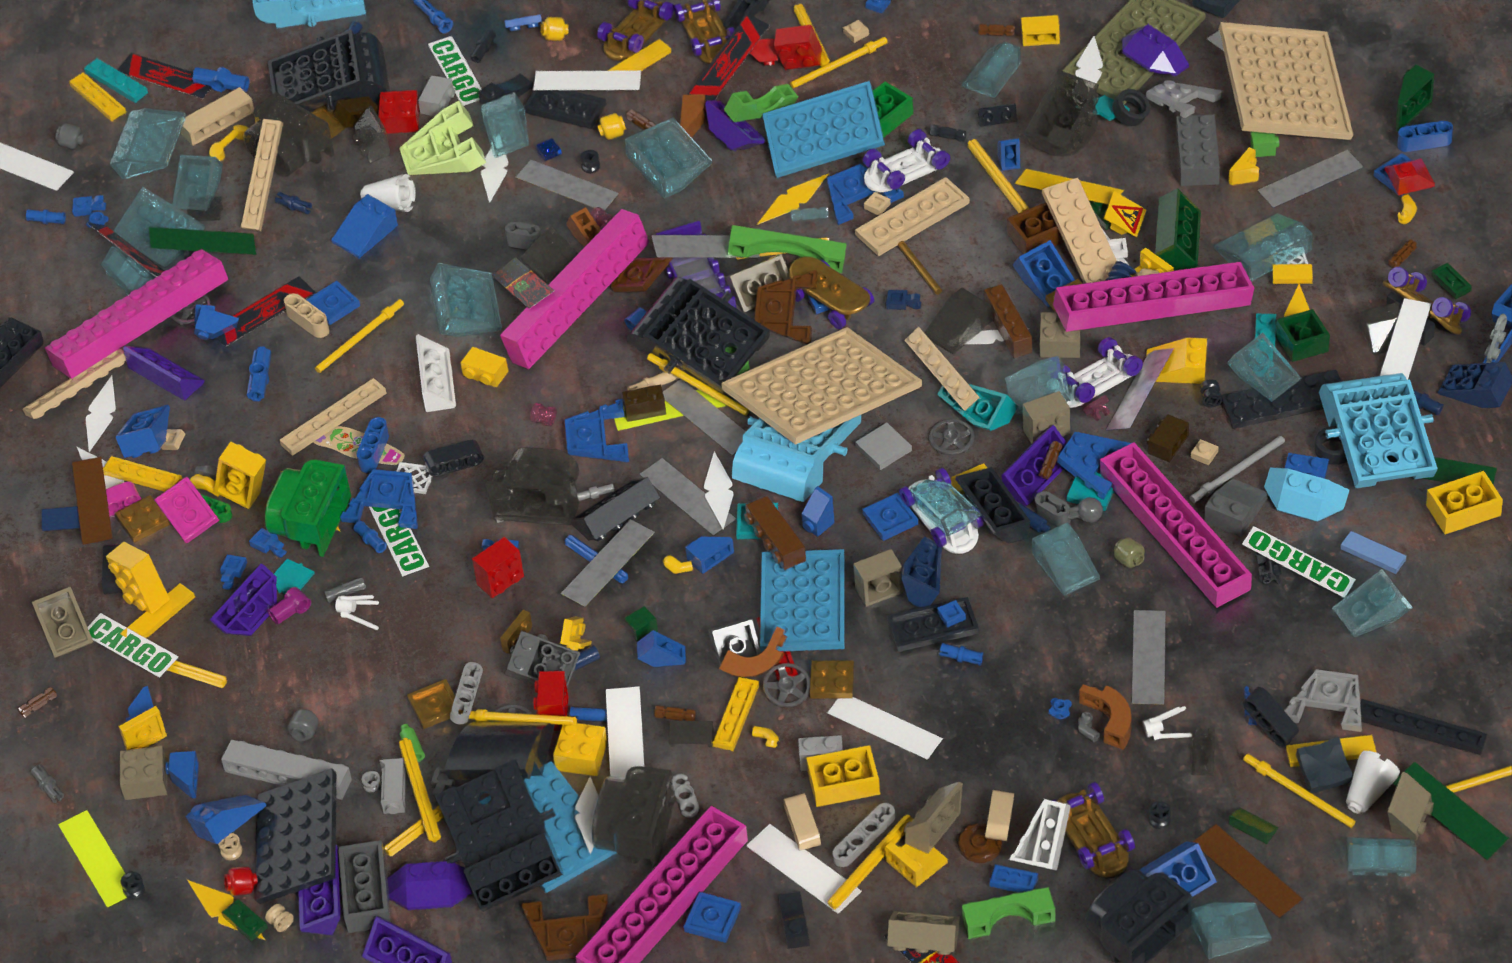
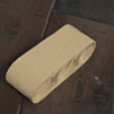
(306, 315)
(999, 815)
(802, 822)

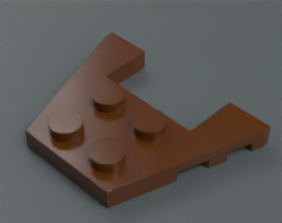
(640, 274)
(777, 304)
(565, 936)

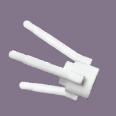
(347, 604)
(1154, 725)

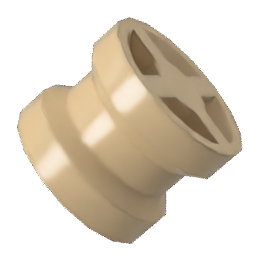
(234, 843)
(279, 917)

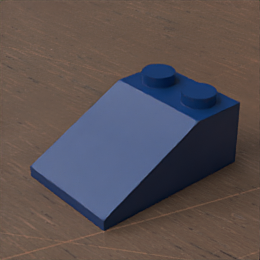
(365, 226)
(1043, 270)
(144, 432)
(221, 817)

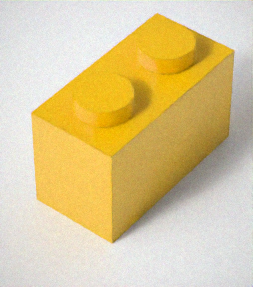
(1040, 30)
(484, 367)

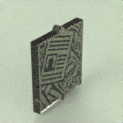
(213, 212)

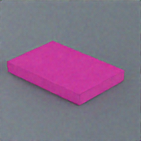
(186, 510)

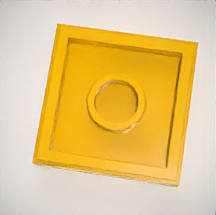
(143, 730)

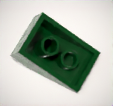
(1414, 95)

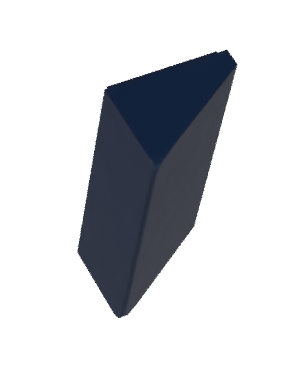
(60, 518)

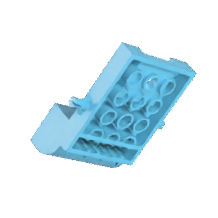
(299, 12)
(1375, 421)
(781, 466)

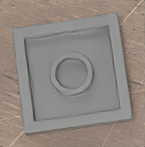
(883, 446)

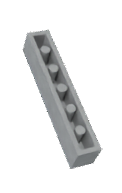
(278, 765)

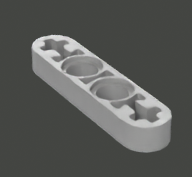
(464, 692)
(866, 836)

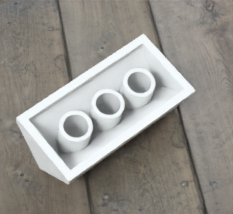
(435, 375)

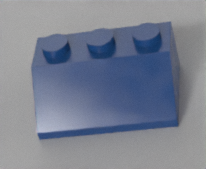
(1185, 866)

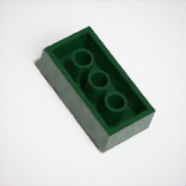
(1178, 231)

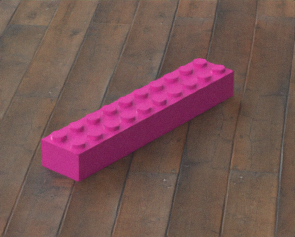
(575, 289)
(1153, 296)
(136, 313)
(1176, 525)
(667, 891)

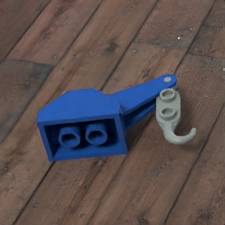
(1503, 318)

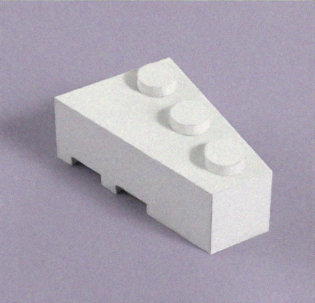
(1044, 837)

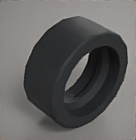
(1136, 98)
(1335, 457)

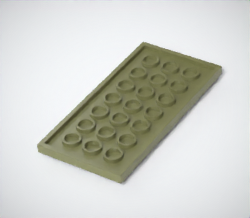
(1118, 70)

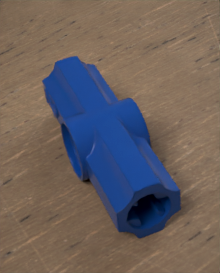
(220, 79)
(259, 374)

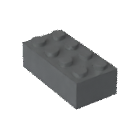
(1197, 150)
(364, 885)

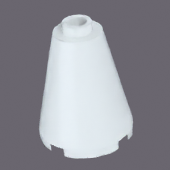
(395, 192)
(1370, 781)

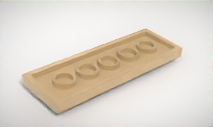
(912, 216)
(1080, 230)

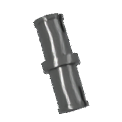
(47, 783)

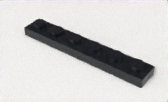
(1422, 727)

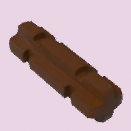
(996, 30)
(639, 120)
(1402, 254)
(1050, 460)
(37, 702)
(674, 713)

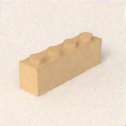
(217, 116)

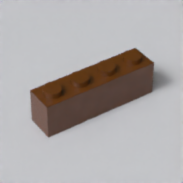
(1008, 321)
(775, 533)

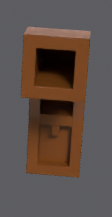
(757, 665)
(1115, 707)

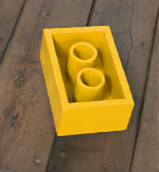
(239, 475)
(1464, 502)
(137, 578)
(843, 776)

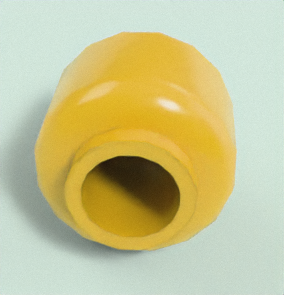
(554, 28)
(611, 126)

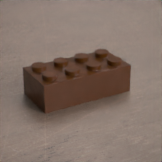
(1033, 228)

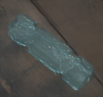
(809, 213)

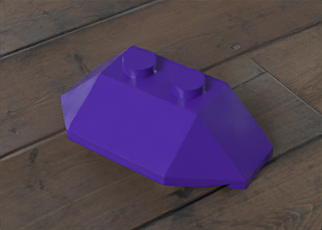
(1154, 51)
(734, 134)
(248, 604)
(429, 885)

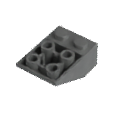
(539, 655)

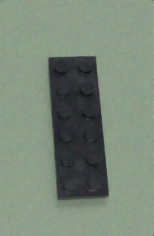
(1251, 407)

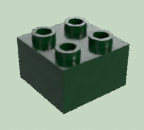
(1302, 335)

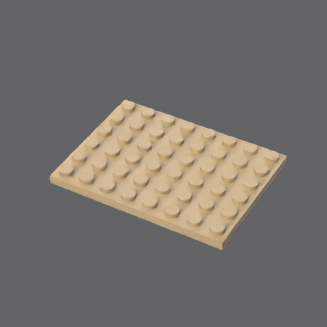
(1285, 81)
(821, 385)

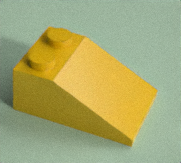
(1185, 362)

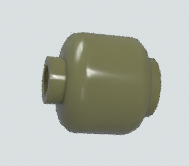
(1129, 552)

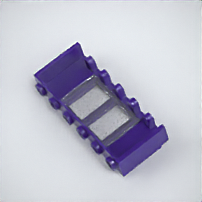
(701, 270)

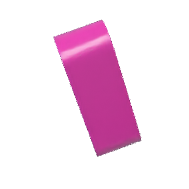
(121, 496)

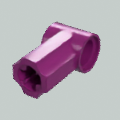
(293, 602)

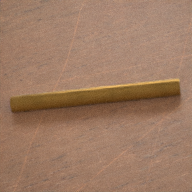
(919, 267)

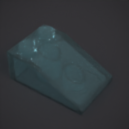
(505, 124)
(196, 182)
(1264, 368)
(1037, 381)
(1064, 558)
(1372, 605)
(1228, 927)

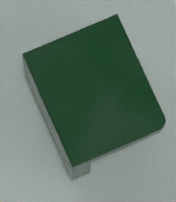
(642, 623)

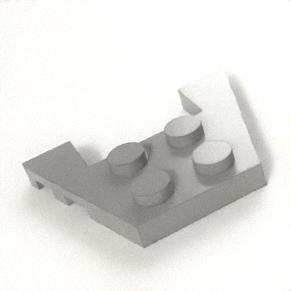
(1178, 94)
(1331, 692)

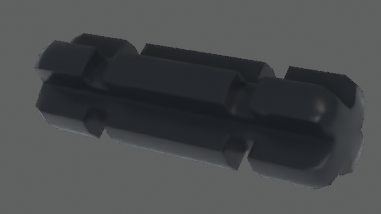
(947, 132)

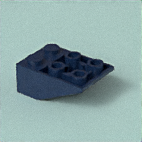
(1478, 384)

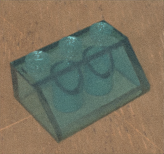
(994, 69)
(125, 270)
(944, 506)
(1381, 856)

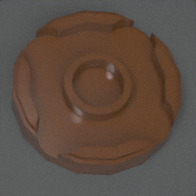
(976, 847)

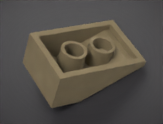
(62, 622)
(1409, 808)

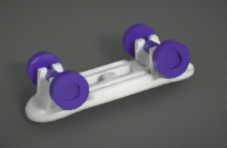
(905, 166)
(1101, 374)
(958, 542)

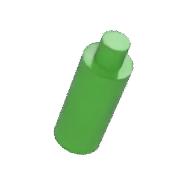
(408, 732)

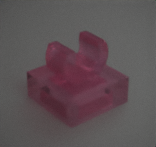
(1096, 406)

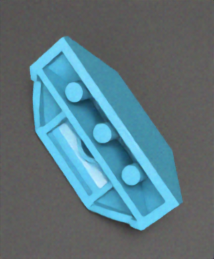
(1304, 494)

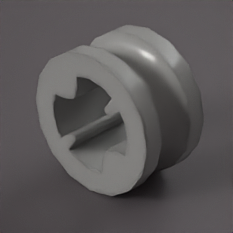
(375, 785)

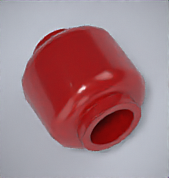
(240, 881)

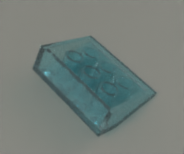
(147, 141)
(667, 157)
(152, 211)
(1267, 243)
(464, 301)

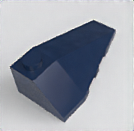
(922, 573)

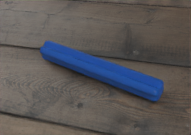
(589, 554)

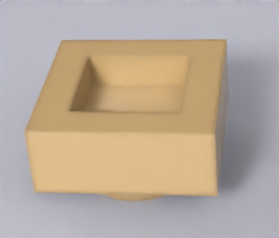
(856, 31)
(877, 203)
(173, 439)
(1204, 452)

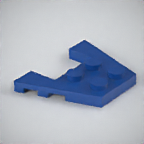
(850, 187)
(587, 434)
(1083, 456)
(385, 490)

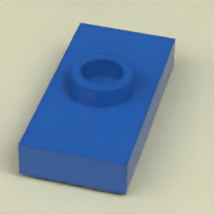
(1013, 879)

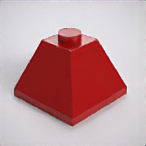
(765, 51)
(1409, 176)

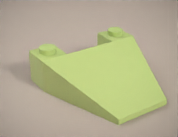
(438, 147)

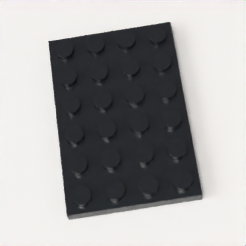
(296, 836)

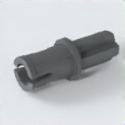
(345, 589)

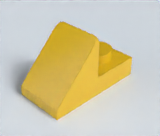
(1245, 169)

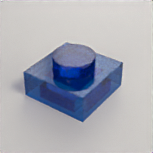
(548, 149)

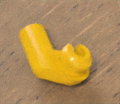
(676, 566)
(766, 733)

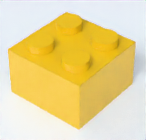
(580, 749)

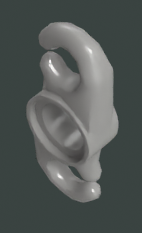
(690, 801)

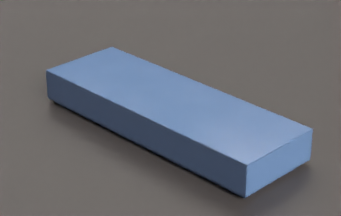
(1373, 552)

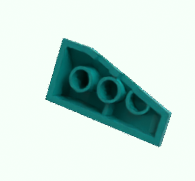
(988, 412)

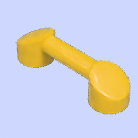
(217, 148)

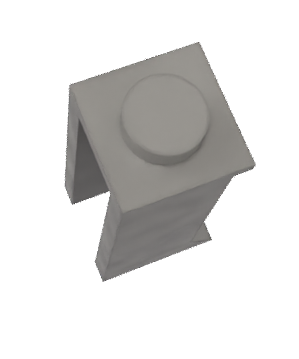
(393, 786)

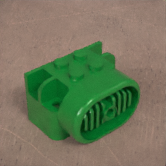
(307, 503)

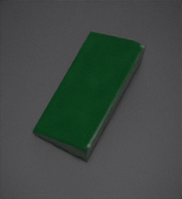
(1252, 825)

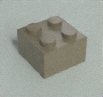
(1055, 340)
(1044, 412)
(878, 577)
(143, 773)

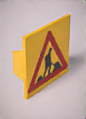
(1124, 215)

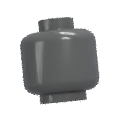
(69, 136)
(303, 725)

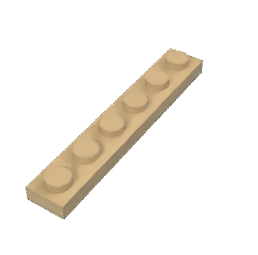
(262, 175)
(942, 368)
(71, 386)
(332, 416)

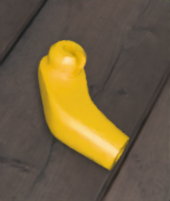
(1408, 211)
(204, 483)

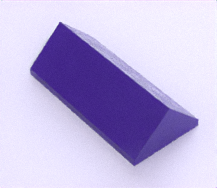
(162, 371)
(1023, 475)
(320, 906)
(395, 945)

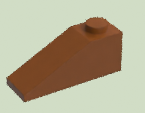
(693, 113)
(583, 226)

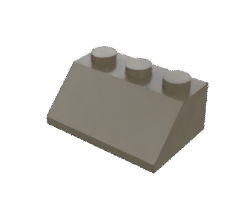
(745, 282)
(934, 818)
(923, 932)

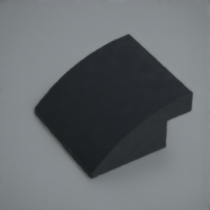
(492, 743)

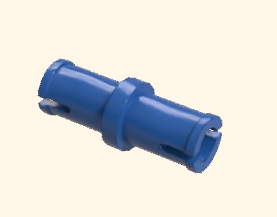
(45, 216)
(370, 536)
(961, 654)

